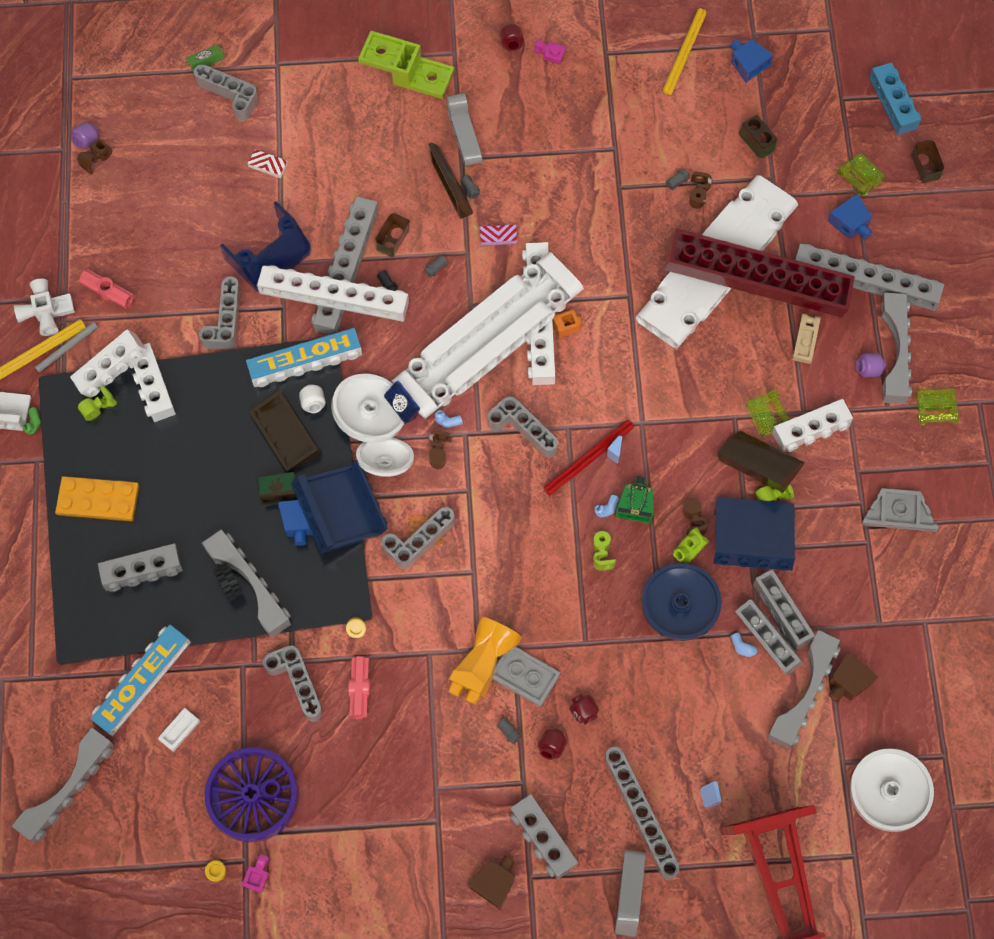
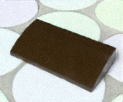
(449, 181)
(285, 431)
(760, 461)

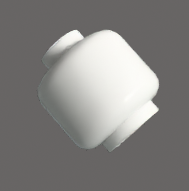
(312, 398)

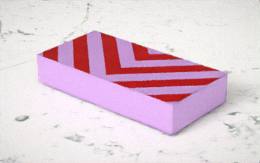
(498, 235)

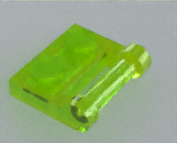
(865, 171)
(937, 400)
(762, 414)

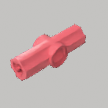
(98, 284)
(359, 687)

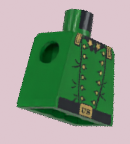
(636, 502)

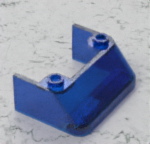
(283, 253)

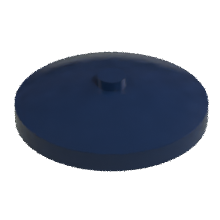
(681, 602)

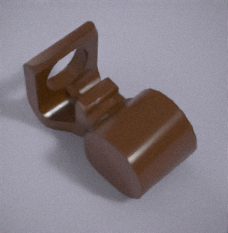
(98, 150)
(698, 195)
(437, 455)
(692, 511)

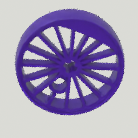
(213, 802)

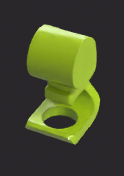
(91, 408)
(769, 494)
(601, 545)

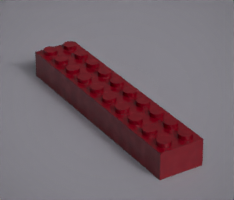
(759, 273)

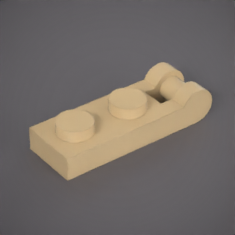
(806, 339)

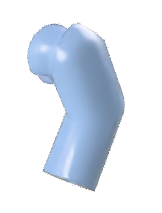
(446, 421)
(609, 509)
(741, 647)

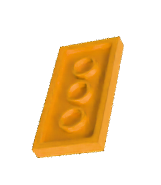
(97, 498)

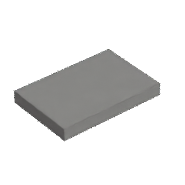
(525, 676)

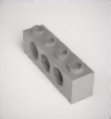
(110, 569)
(783, 610)
(769, 636)
(529, 808)

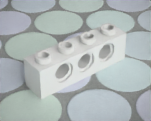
(99, 364)
(157, 409)
(837, 411)

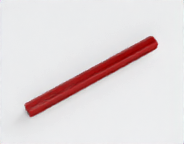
(587, 458)

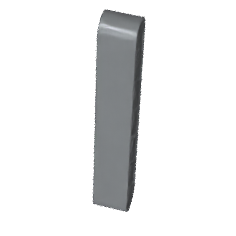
(645, 822)

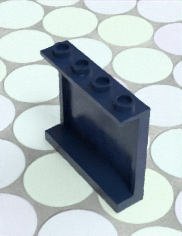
(339, 507)
(754, 533)

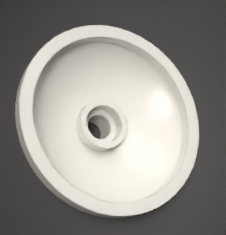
(385, 457)

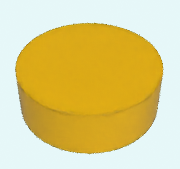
(355, 627)
(215, 871)

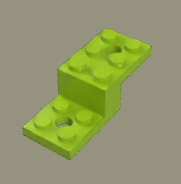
(406, 64)

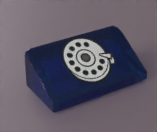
(402, 402)

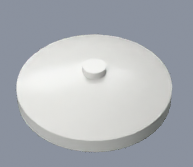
(363, 410)
(891, 790)

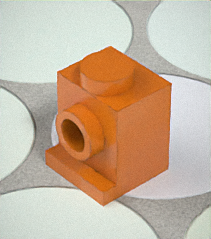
(567, 318)

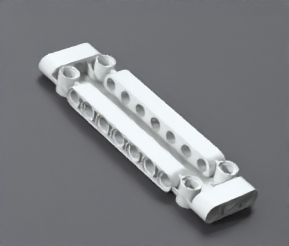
(739, 223)
(489, 334)

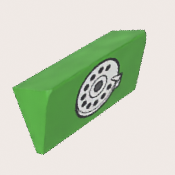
(206, 57)

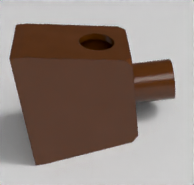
(850, 679)
(494, 881)

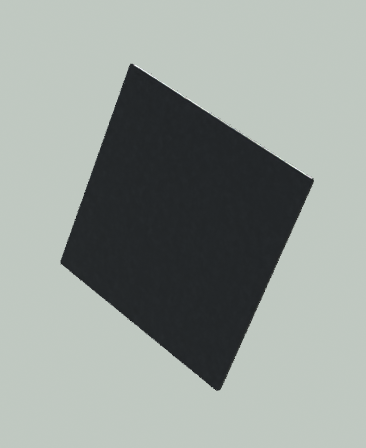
(193, 480)

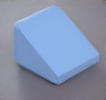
(614, 449)
(711, 794)

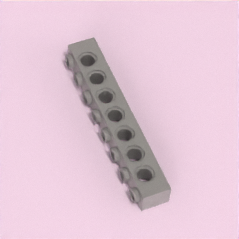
(360, 208)
(878, 272)

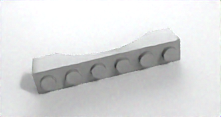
(894, 313)
(270, 615)
(787, 725)
(37, 820)

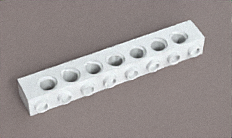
(340, 300)
(540, 374)

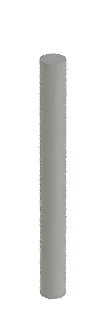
(66, 347)

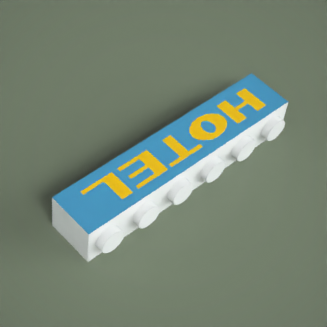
(304, 357)
(140, 679)

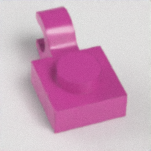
(552, 52)
(256, 877)

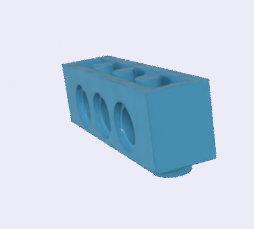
(888, 93)

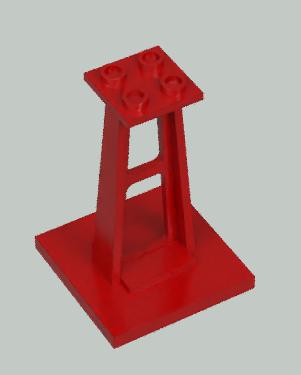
(785, 821)

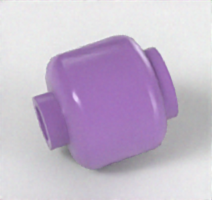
(84, 135)
(870, 365)

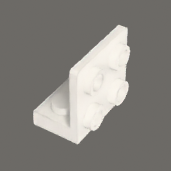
(13, 410)

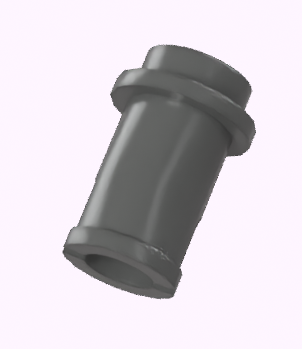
(677, 179)
(472, 190)
(432, 268)
(509, 731)

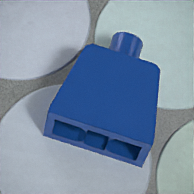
(750, 58)
(852, 218)
(294, 521)

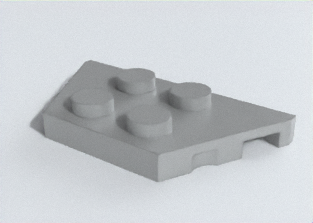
(900, 510)

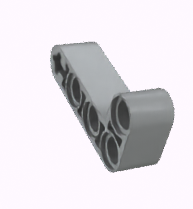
(208, 77)
(463, 129)
(225, 313)
(526, 429)
(419, 536)
(298, 683)
(630, 893)

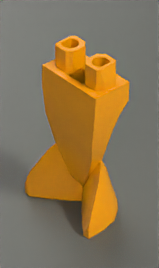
(478, 667)

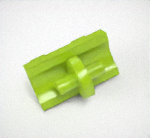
(690, 546)

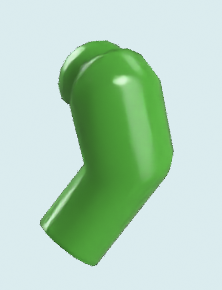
(35, 422)

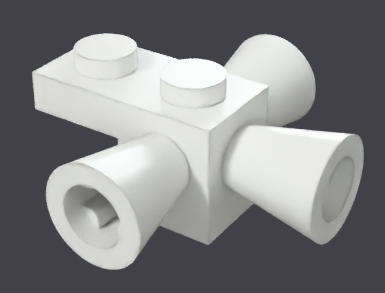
(44, 307)

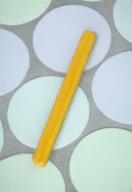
(684, 51)
(41, 348)

